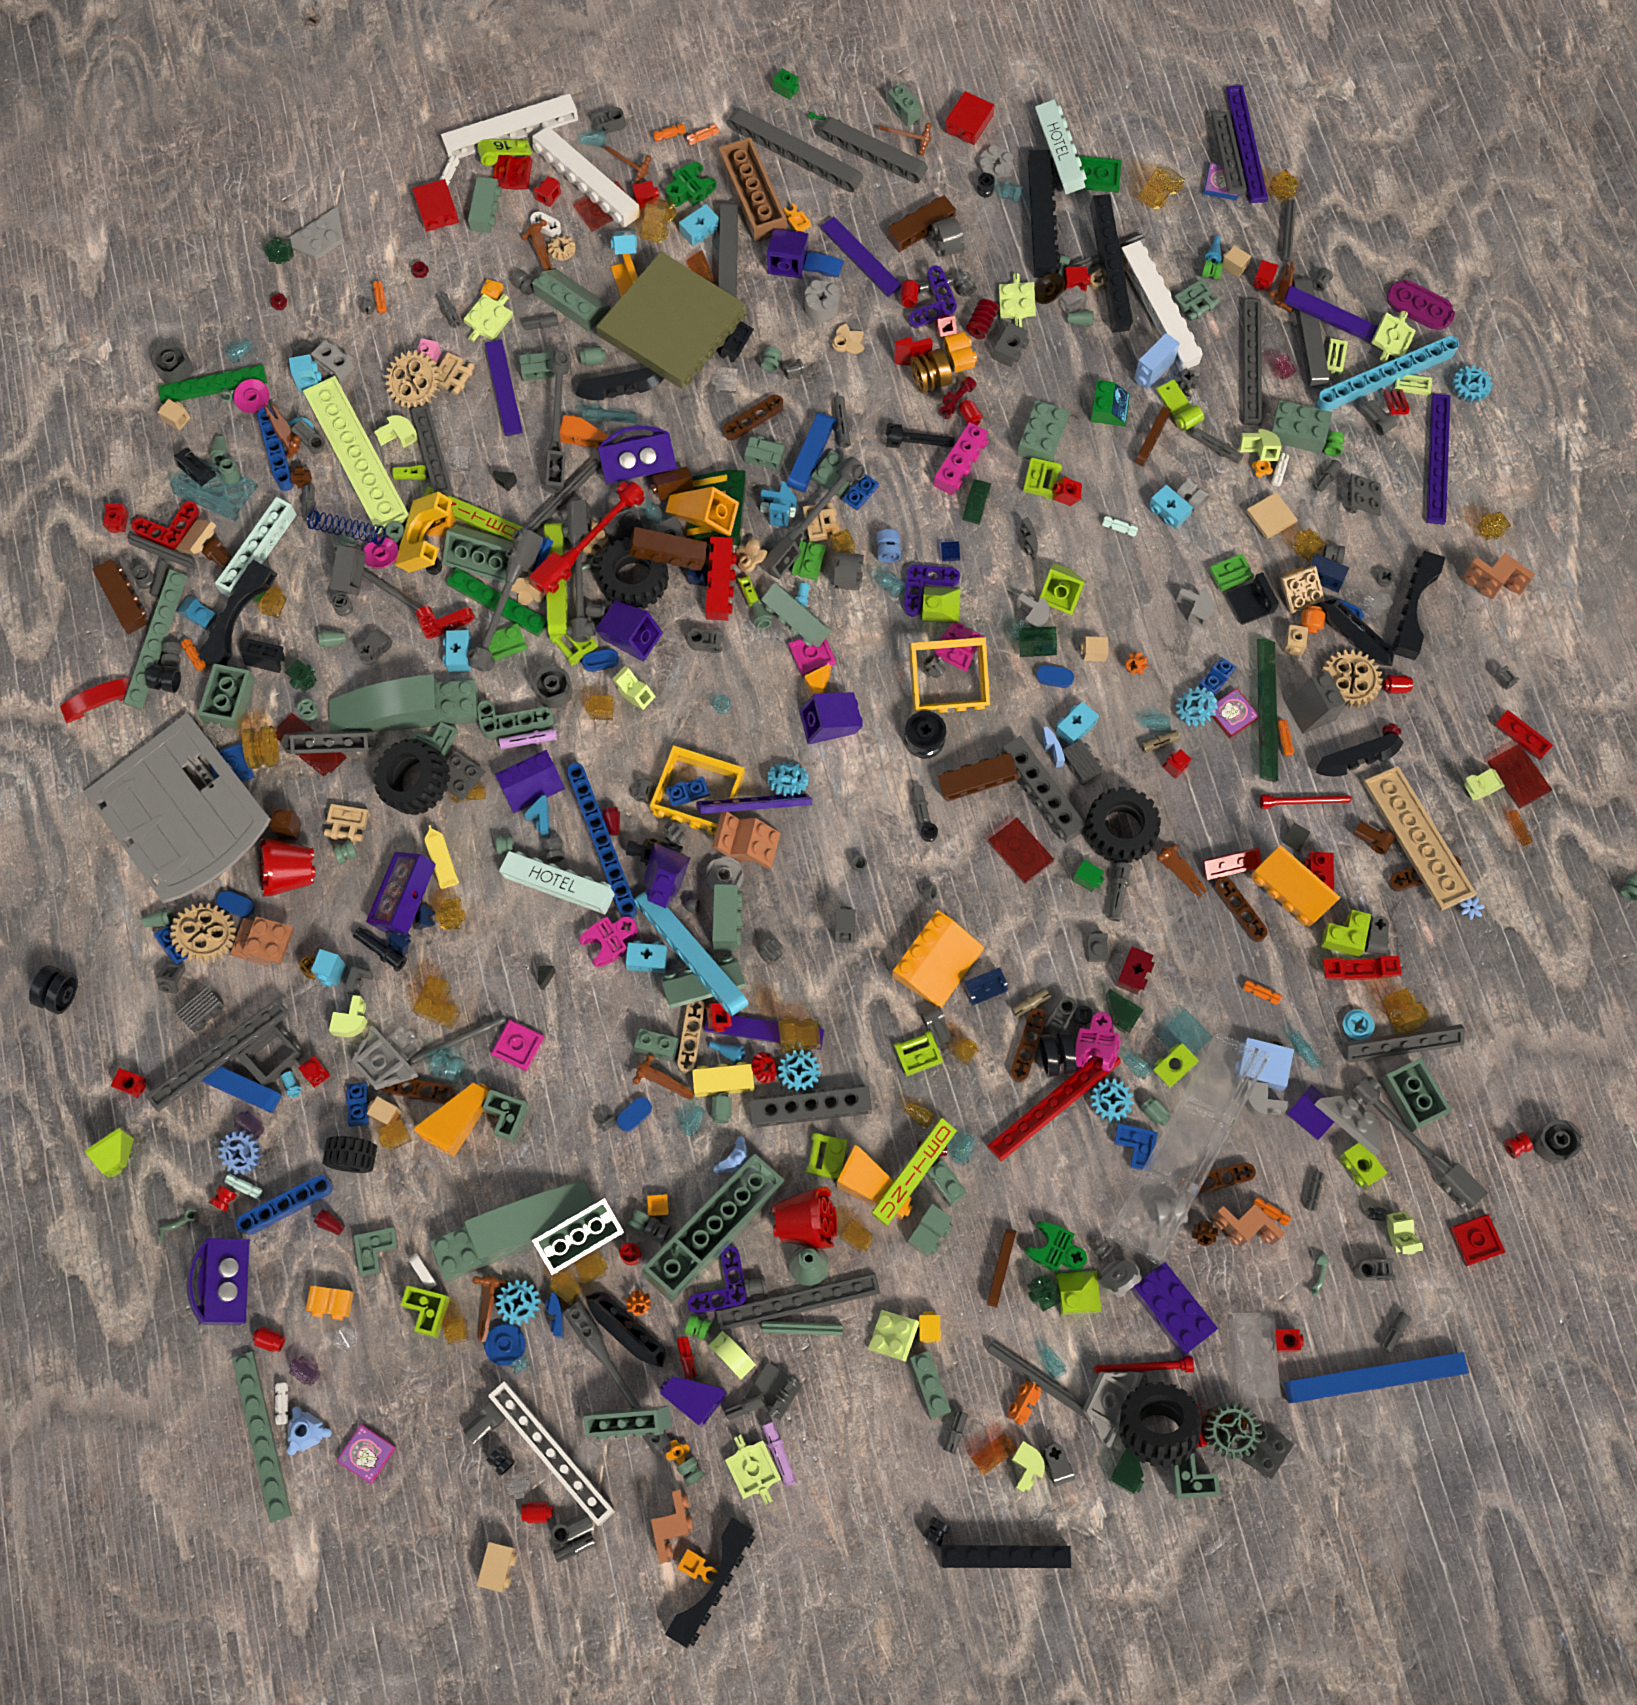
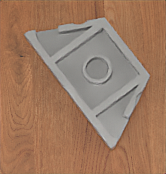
(319, 236)
(381, 1062)
(1353, 1120)
(1106, 1400)

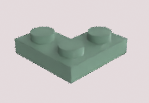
(827, 473)
(441, 739)
(368, 1248)

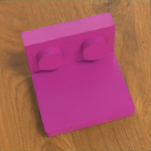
(958, 656)

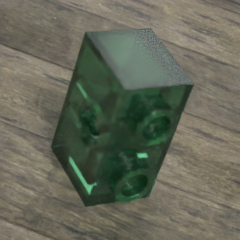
(1037, 641)

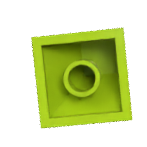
(1062, 588)
(941, 604)
(111, 1152)
(1078, 1293)

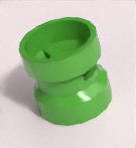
(1216, 271)
(1334, 443)
(697, 1327)

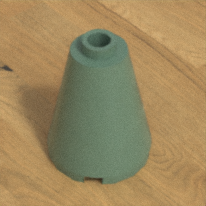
(809, 1273)

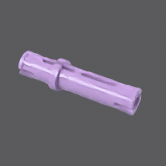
(527, 739)
(779, 1454)

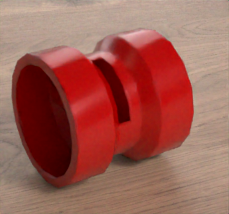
(1517, 1145)
(222, 1198)
(630, 1250)

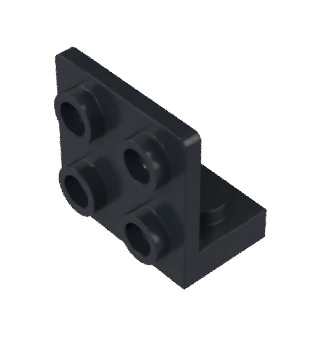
(623, 524)
(1253, 600)

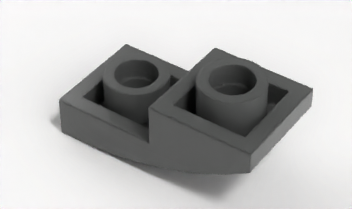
(1028, 532)

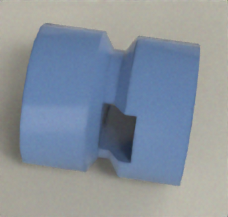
(888, 545)

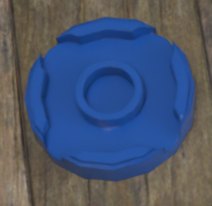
(504, 1344)

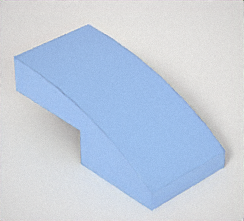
(1051, 743)

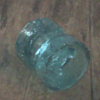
(1012, 192)
(892, 584)

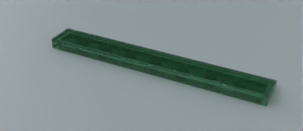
(1267, 710)

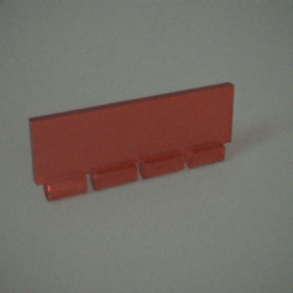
(322, 762)

